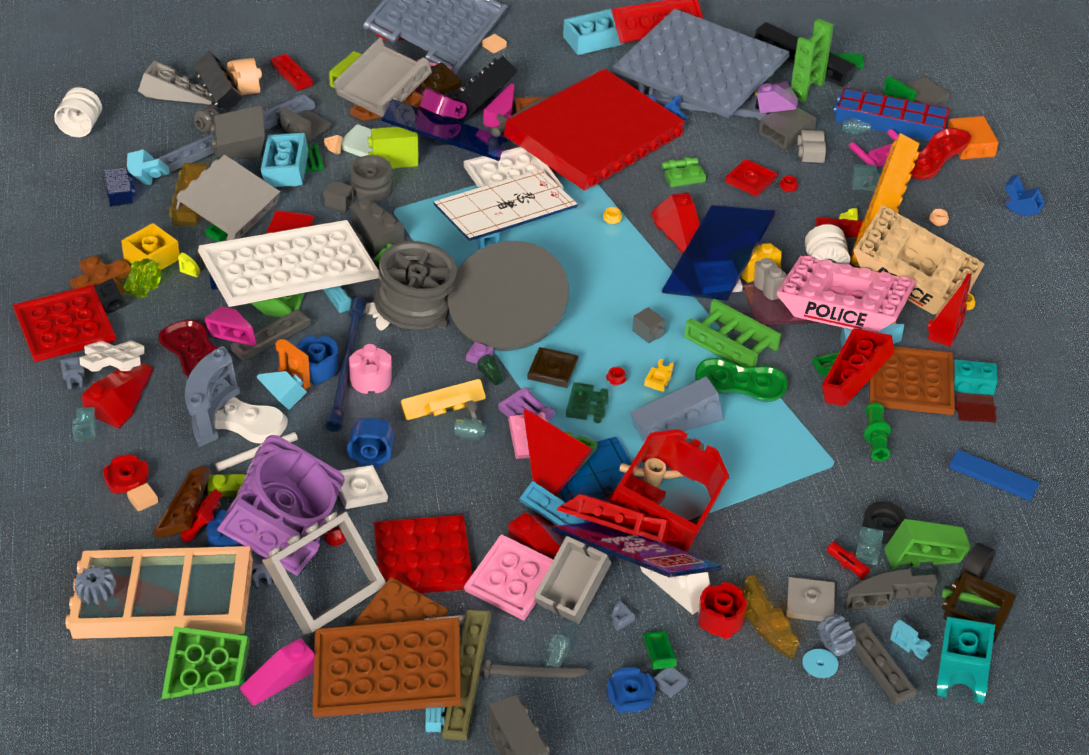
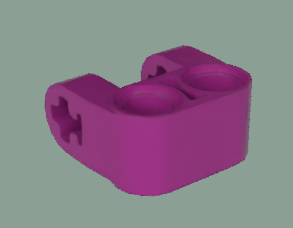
(442, 104)

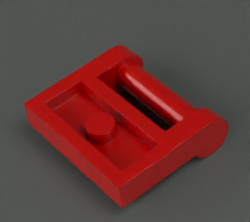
(203, 515)

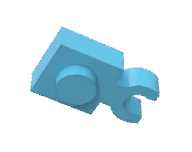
(908, 639)

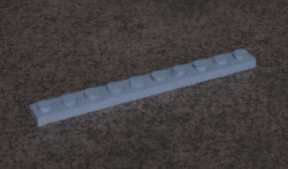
(202, 147)

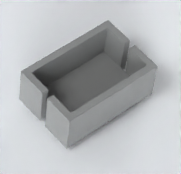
(572, 579)

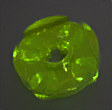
(143, 269)

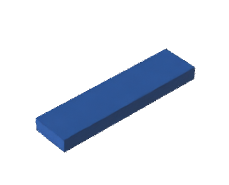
(994, 475)

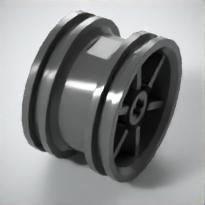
(414, 285)

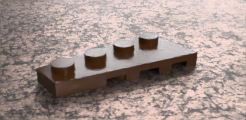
(184, 504)

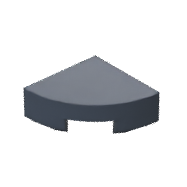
(621, 616)

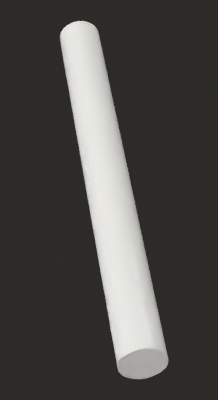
(247, 455)

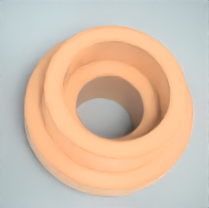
(939, 217)

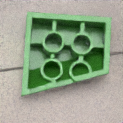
(204, 661)

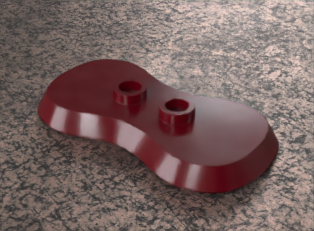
(188, 341)

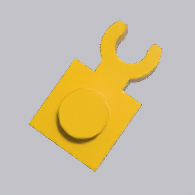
(659, 377)

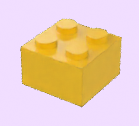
(152, 244)

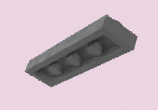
(270, 334)
(882, 665)

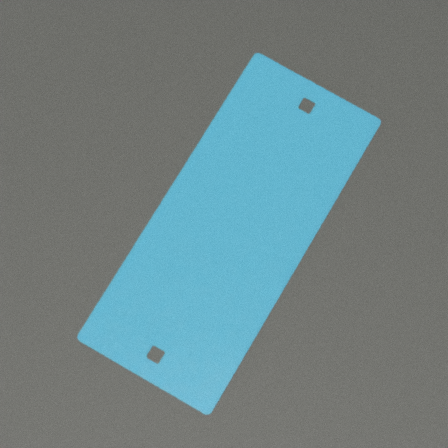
(609, 281)

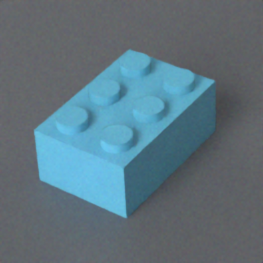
(591, 32)
(285, 159)

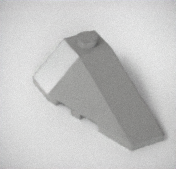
(162, 83)

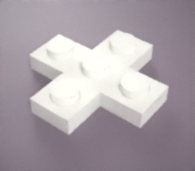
(103, 354)

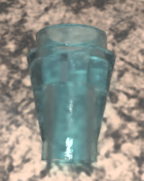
(854, 126)
(557, 651)

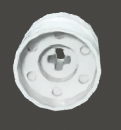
(78, 112)
(827, 243)

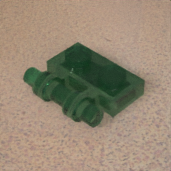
(580, 402)

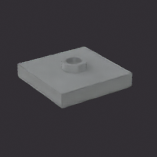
(810, 599)

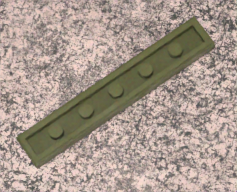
(472, 649)

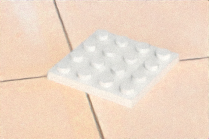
(512, 164)

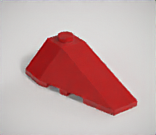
(677, 219)
(117, 394)

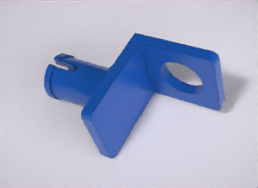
(673, 107)

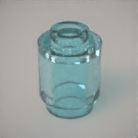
(469, 429)

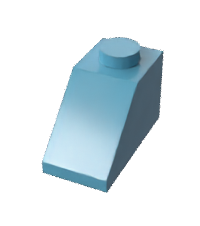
(284, 387)

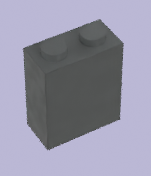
(784, 126)

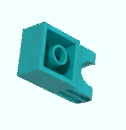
(966, 657)

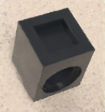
(110, 296)

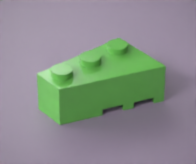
(926, 542)

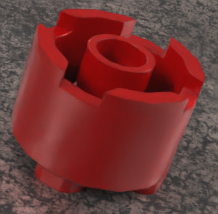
(722, 610)

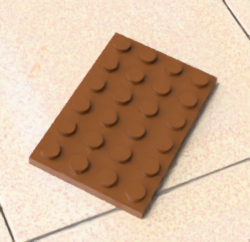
(387, 667)

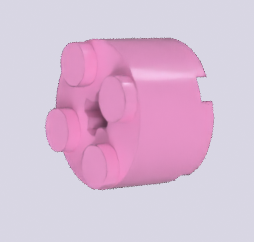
(370, 369)

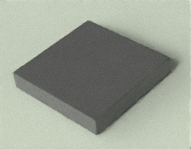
(928, 91)

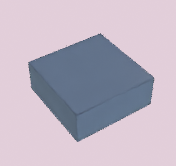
(670, 681)

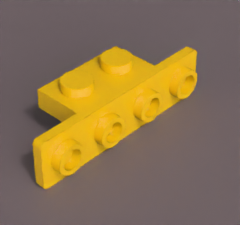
(441, 400)

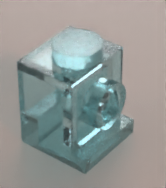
(84, 425)

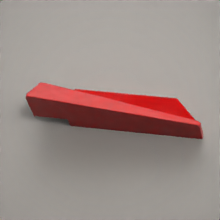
(616, 517)

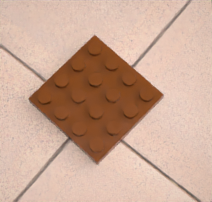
(915, 381)

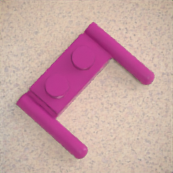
(876, 156)

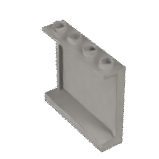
(381, 77)
(229, 197)

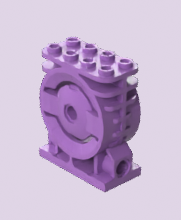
(281, 498)

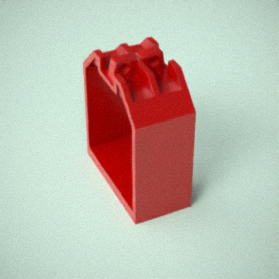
(690, 462)

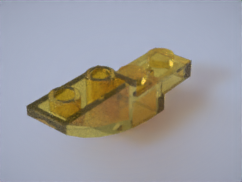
(769, 622)

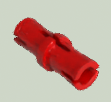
(837, 552)

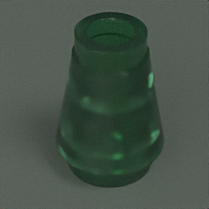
(489, 367)

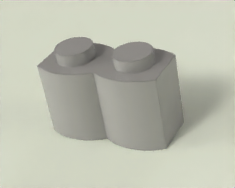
(811, 146)
(768, 277)

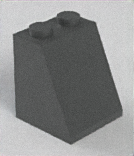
(238, 133)

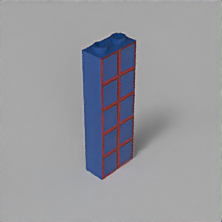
(888, 113)

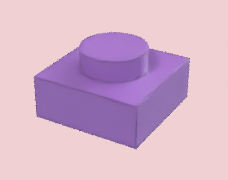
(477, 351)

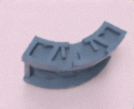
(207, 391)

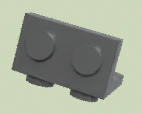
(304, 122)

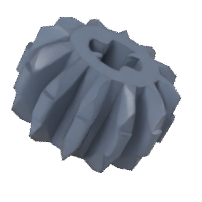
(95, 584)
(837, 635)

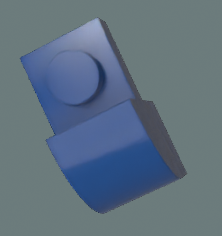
(1021, 200)

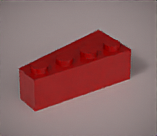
(856, 364)

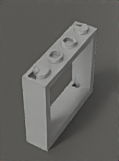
(289, 592)

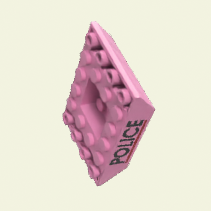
(844, 294)

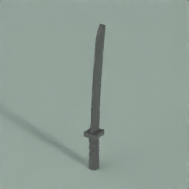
(489, 668)

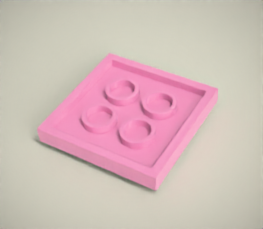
(509, 577)

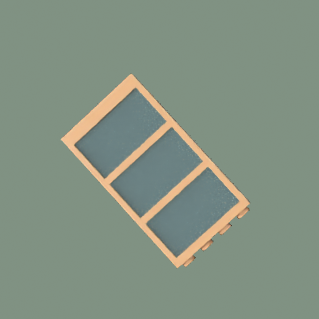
(165, 590)

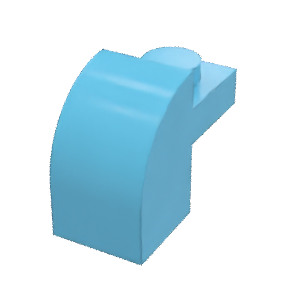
(144, 166)

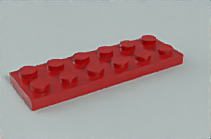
(638, 20)

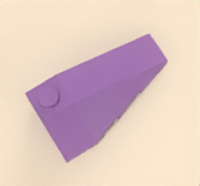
(776, 97)

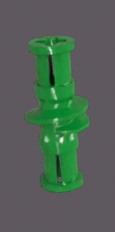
(877, 432)

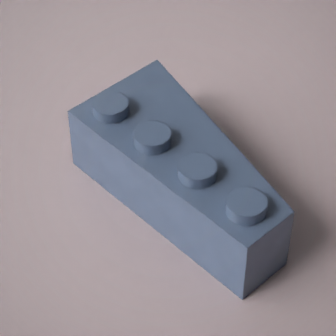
(682, 409)

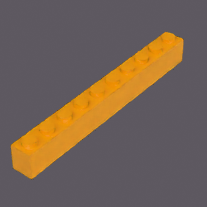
(890, 183)

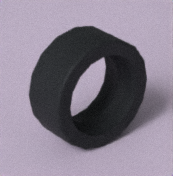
(886, 510)
(978, 561)

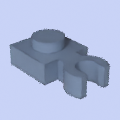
(72, 371)
(259, 569)

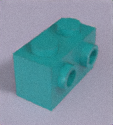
(975, 377)

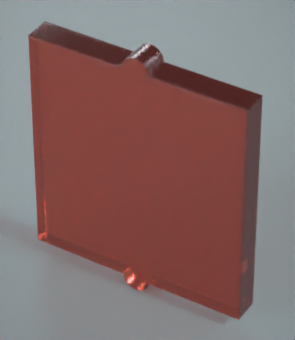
(975, 408)

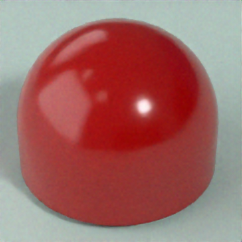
(334, 536)

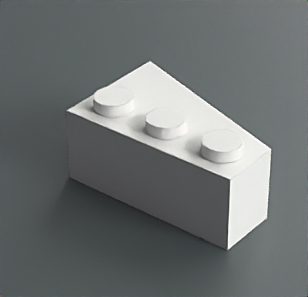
(683, 589)

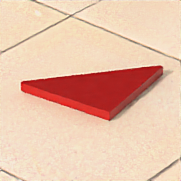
(552, 453)

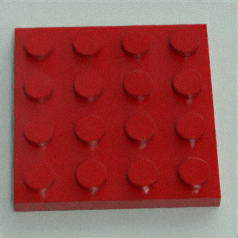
(63, 322)
(424, 552)

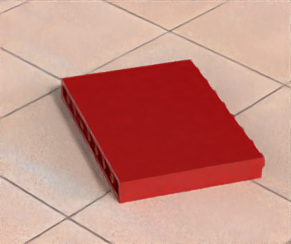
(594, 129)

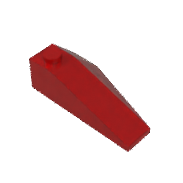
(951, 315)
(535, 534)

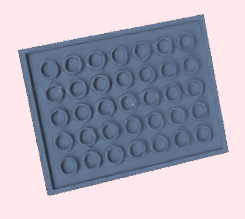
(701, 62)

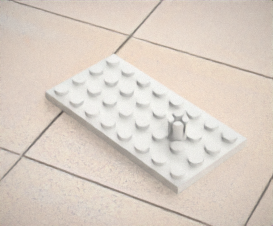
(287, 262)

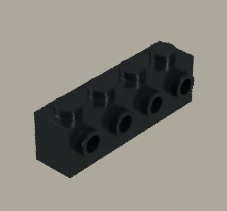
(217, 81)

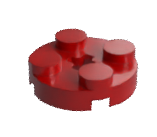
(121, 483)

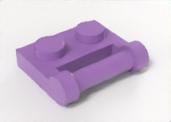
(515, 404)

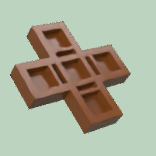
(97, 272)

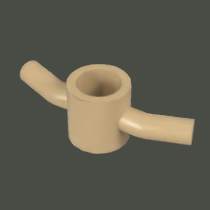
(653, 472)

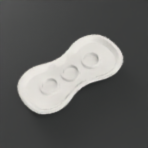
(250, 420)

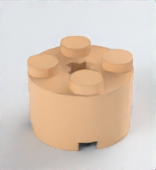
(245, 75)

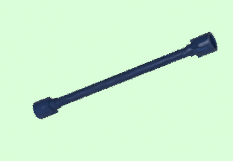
(335, 418)

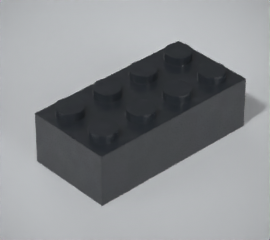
(485, 86)

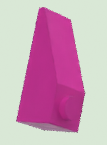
(500, 105)
(230, 325)
(279, 672)

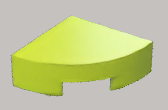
(852, 214)
(188, 265)

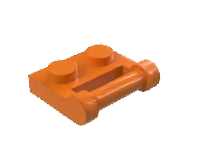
(297, 361)

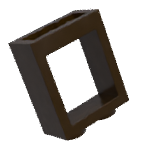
(983, 590)

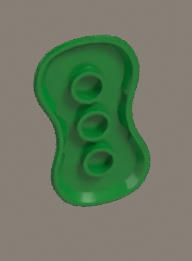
(758, 382)

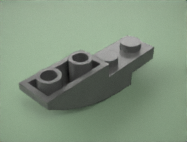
(882, 588)

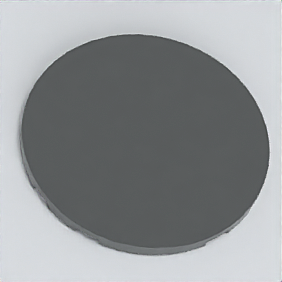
(509, 295)

